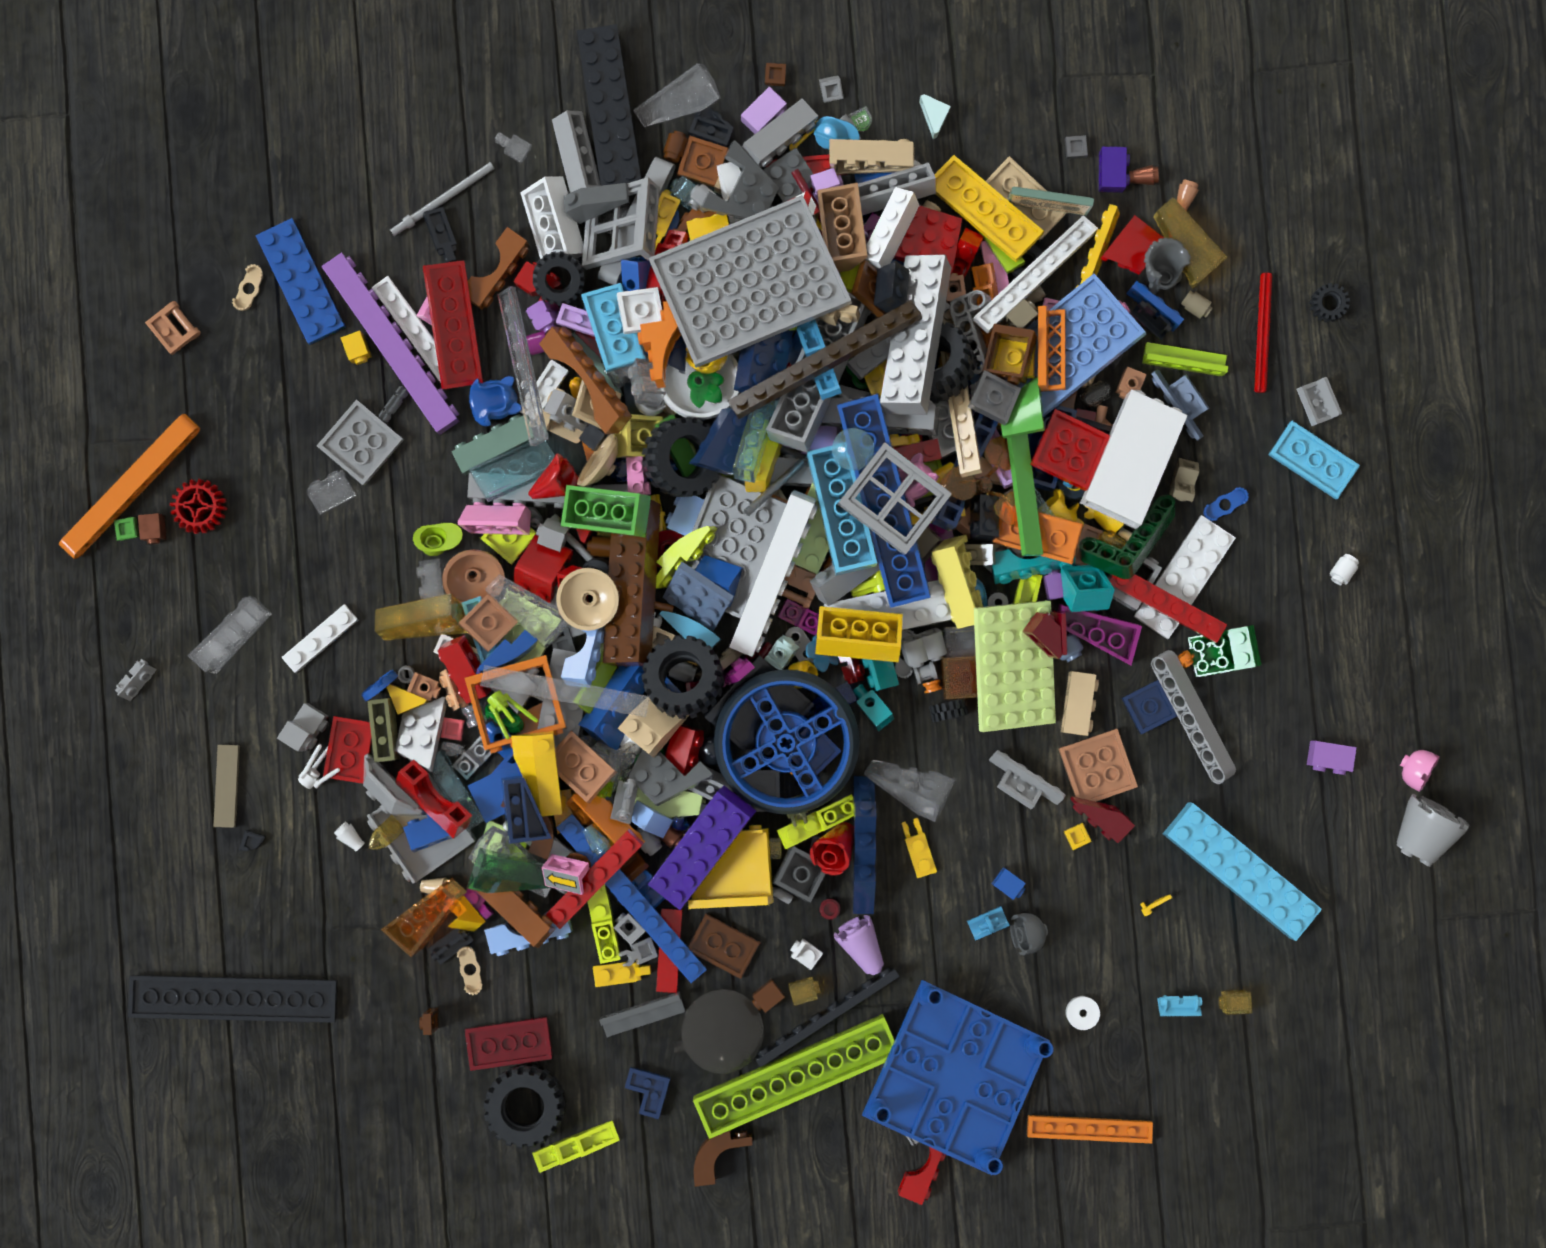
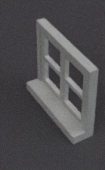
(645, 228)
(876, 522)

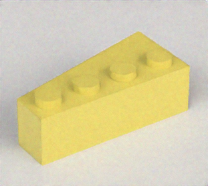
(957, 579)

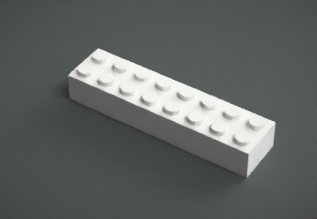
(771, 577)

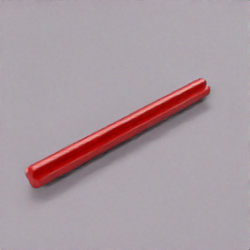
(1263, 333)

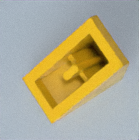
(404, 700)

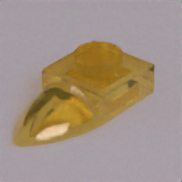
(385, 833)

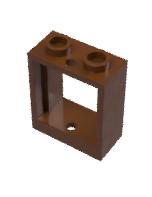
(1013, 334)

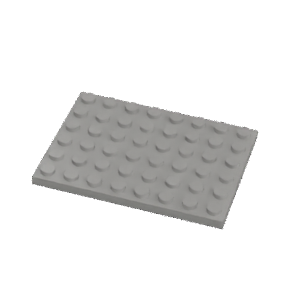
(749, 281)

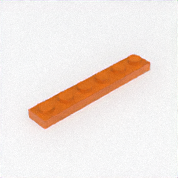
(1089, 1129)

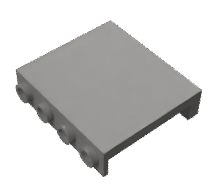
(420, 863)

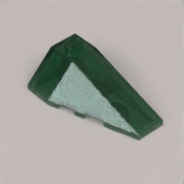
(505, 873)

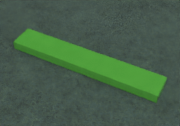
(1025, 495)

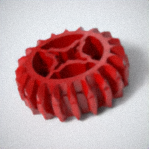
(198, 514)

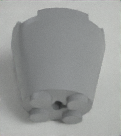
(1428, 830)

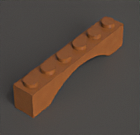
(607, 407)

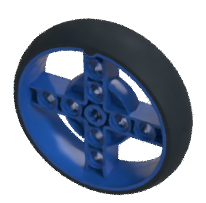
(815, 792)

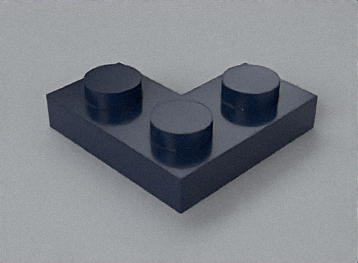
(654, 1089)

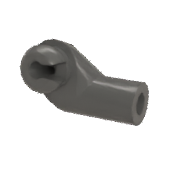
(536, 517)

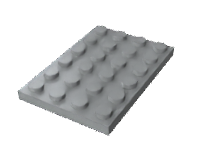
(738, 537)

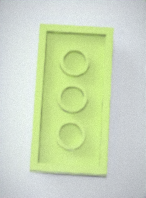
(815, 543)

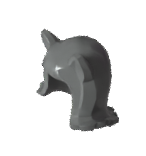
(1165, 263)

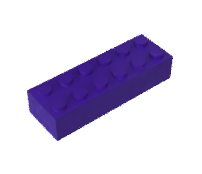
(702, 847)

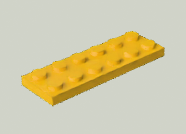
(986, 209)

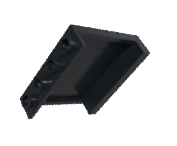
(748, 719)

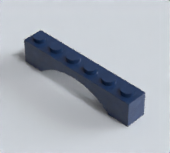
(951, 511)

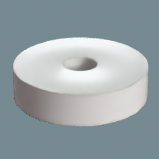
(1082, 1022)

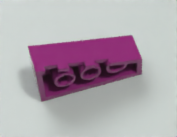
(1107, 633)

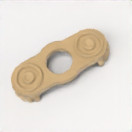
(244, 301)
(472, 982)

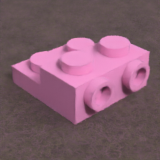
(636, 476)

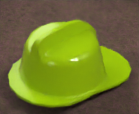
(437, 538)

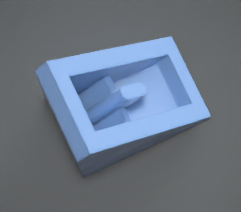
(650, 819)

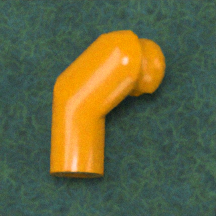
(575, 386)

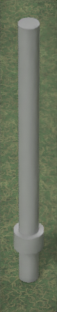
(409, 221)

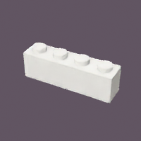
(891, 227)

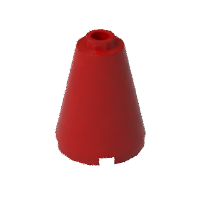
(834, 849)

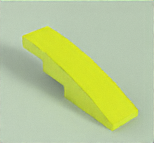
(575, 1146)

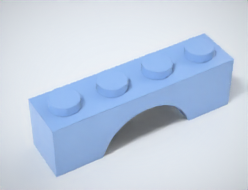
(581, 666)
(503, 937)

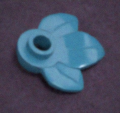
(820, 661)

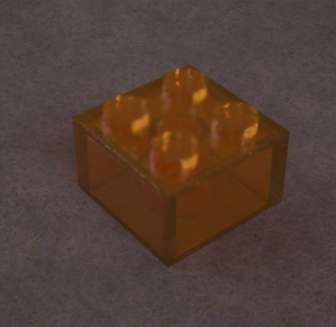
(959, 677)

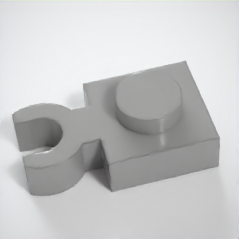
(641, 952)

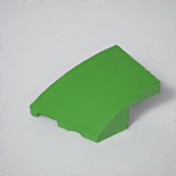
(1027, 412)

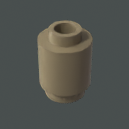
(1197, 304)

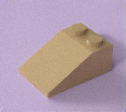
(653, 731)

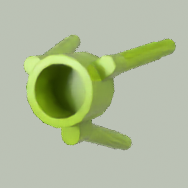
(498, 701)

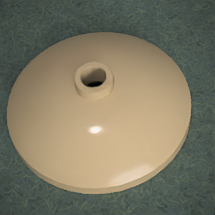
(600, 462)
(573, 603)

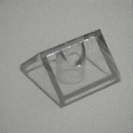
(959, 641)

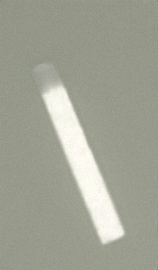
(522, 366)
(564, 691)

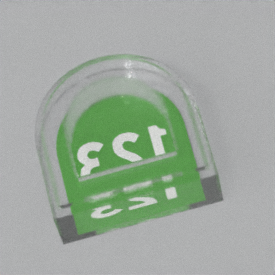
(861, 119)

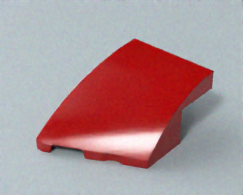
(1132, 245)

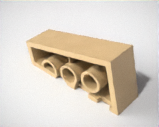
(870, 156)

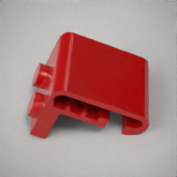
(539, 568)

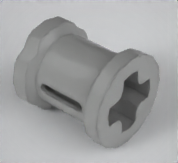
(925, 672)

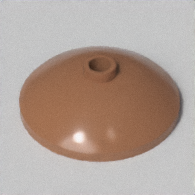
(464, 586)

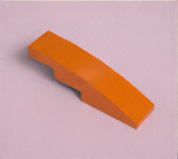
(986, 282)

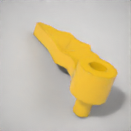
(1147, 909)

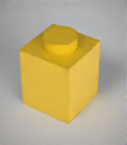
(356, 348)

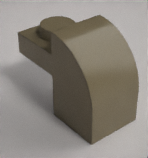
(1184, 480)

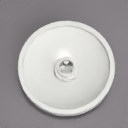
(678, 392)

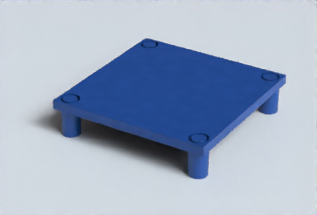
(956, 1078)

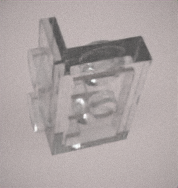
(330, 492)

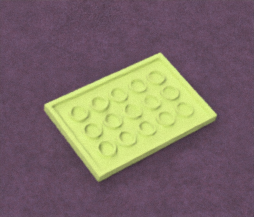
(1011, 670)

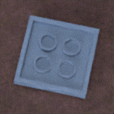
(697, 596)

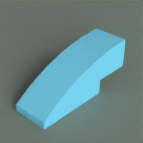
(687, 626)

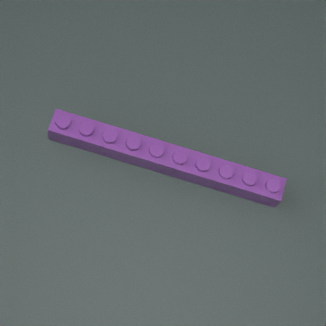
(390, 343)

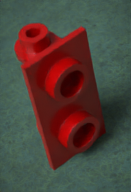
(853, 671)

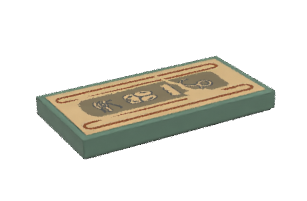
(1050, 201)

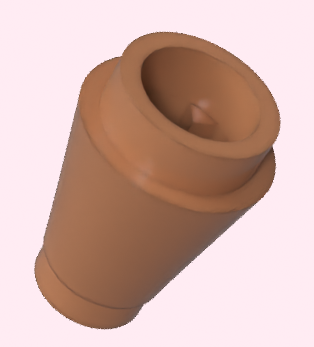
(1186, 193)

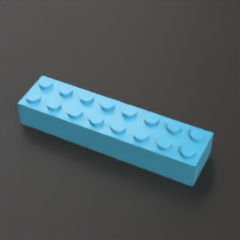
(1242, 871)

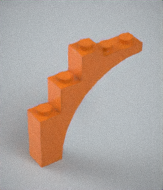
(658, 340)

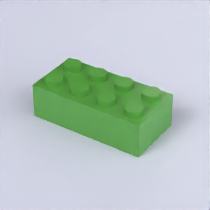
(606, 511)

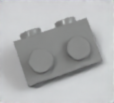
(1319, 401)

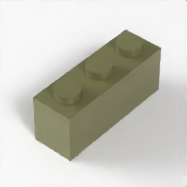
(383, 729)

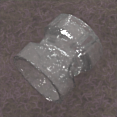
(469, 713)

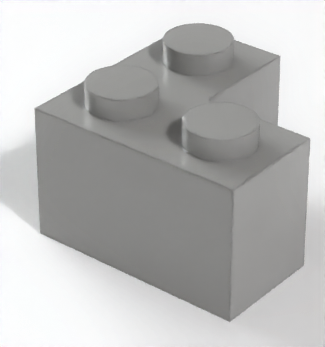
(303, 730)

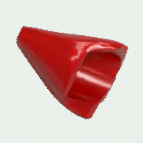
(554, 479)

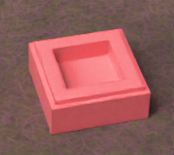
(452, 729)

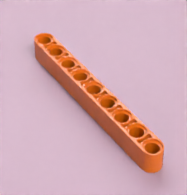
(129, 486)

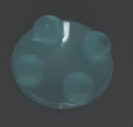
(853, 449)

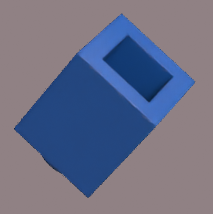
(1009, 884)

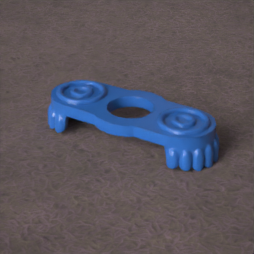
(1236, 498)

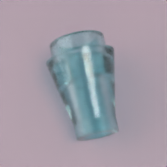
(596, 841)

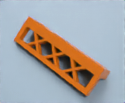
(1043, 349)

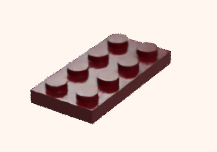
(508, 1043)

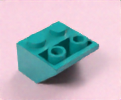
(881, 674)

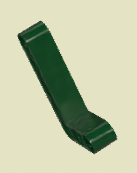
(1126, 561)

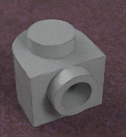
(698, 195)

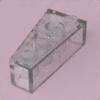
(230, 635)

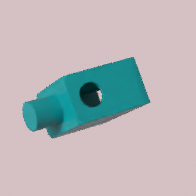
(877, 714)

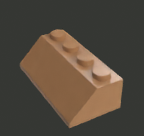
(843, 225)

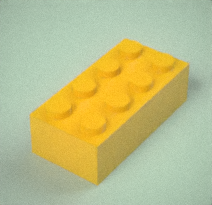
(859, 634)

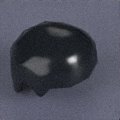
(707, 750)

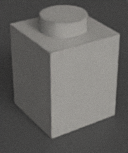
(552, 534)

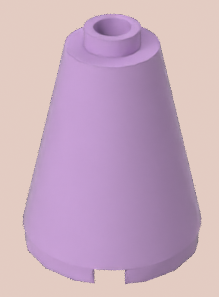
(860, 942)

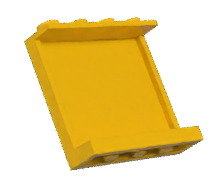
(740, 875)

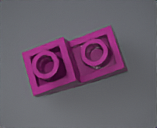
(799, 616)

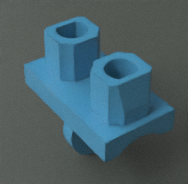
(988, 923)

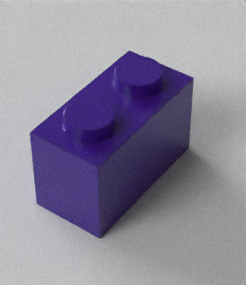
(1113, 169)

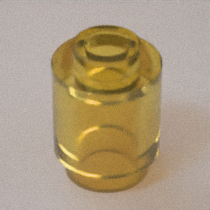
(1112, 538)

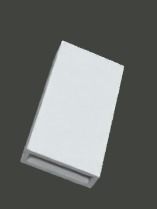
(1134, 458)

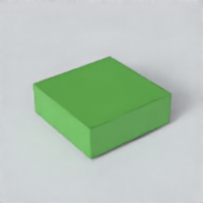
(126, 529)

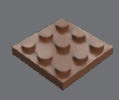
(1098, 766)

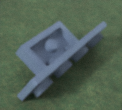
(1184, 396)

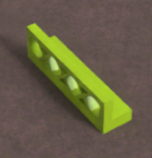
(1185, 359)

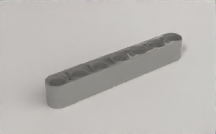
(661, 174)
(1193, 716)

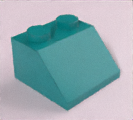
(1086, 588)

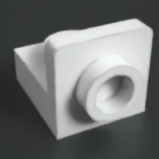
(805, 953)

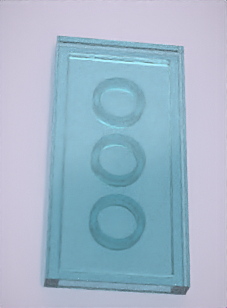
(511, 469)

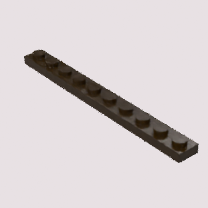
(825, 359)

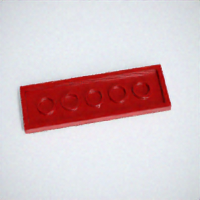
(452, 324)

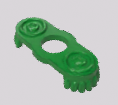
(515, 727)

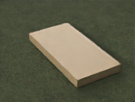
(1012, 174)

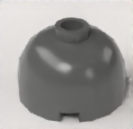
(1028, 933)

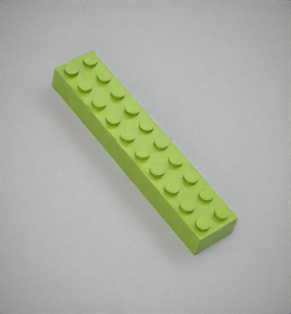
(794, 1076)

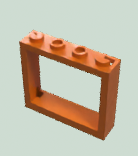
(523, 666)

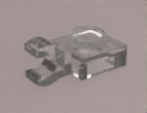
(515, 147)

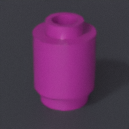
(533, 342)

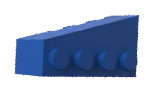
(604, 724)

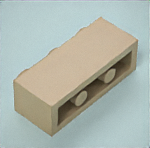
(1079, 703)

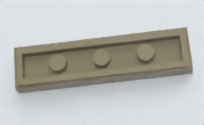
(226, 786)

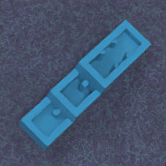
(811, 343)

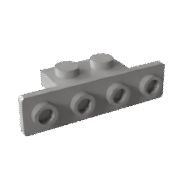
(1022, 783)

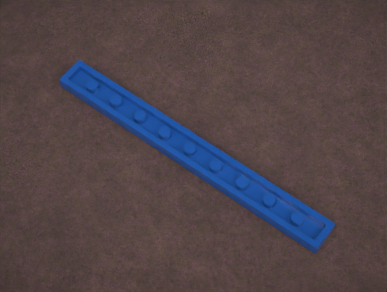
(637, 906)

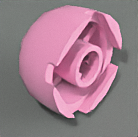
(1418, 768)

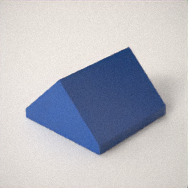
(721, 573)

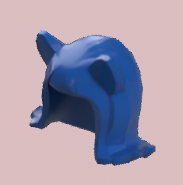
(493, 400)

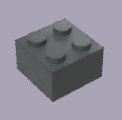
(798, 874)

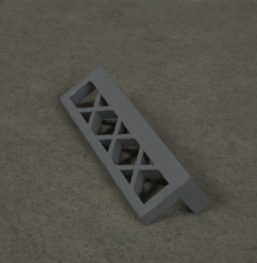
(642, 1014)

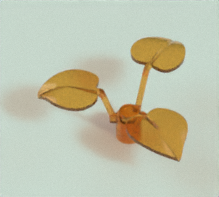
(964, 488)

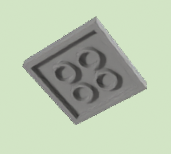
(360, 442)

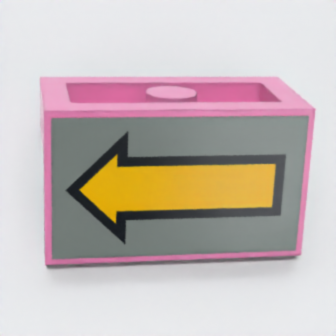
(565, 873)

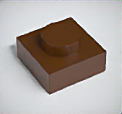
(775, 74)

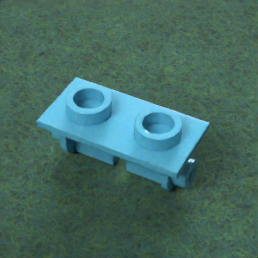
(1180, 1006)

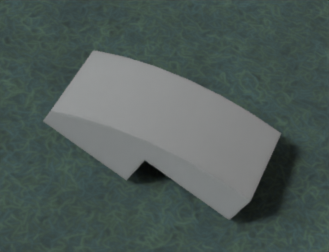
(472, 759)

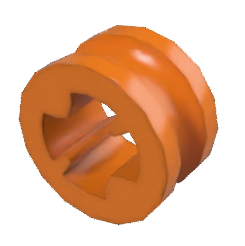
(932, 686)

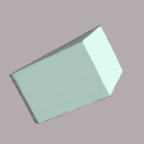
(934, 112)

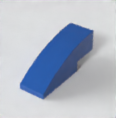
(509, 653)

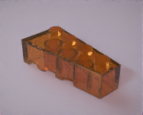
(422, 920)

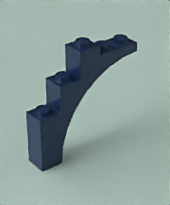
(864, 845)

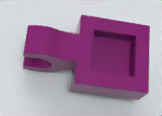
(477, 902)

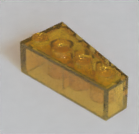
(1204, 253)
(420, 618)

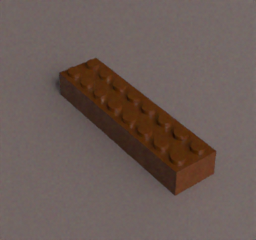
(634, 572)

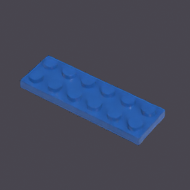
(300, 281)

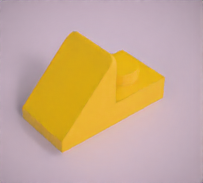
(468, 917)

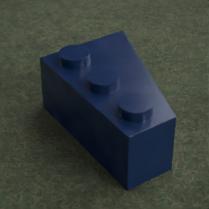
(721, 443)
(521, 812)

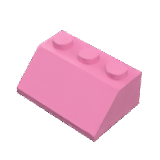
(496, 519)

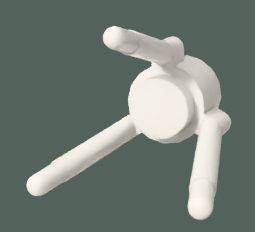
(310, 776)

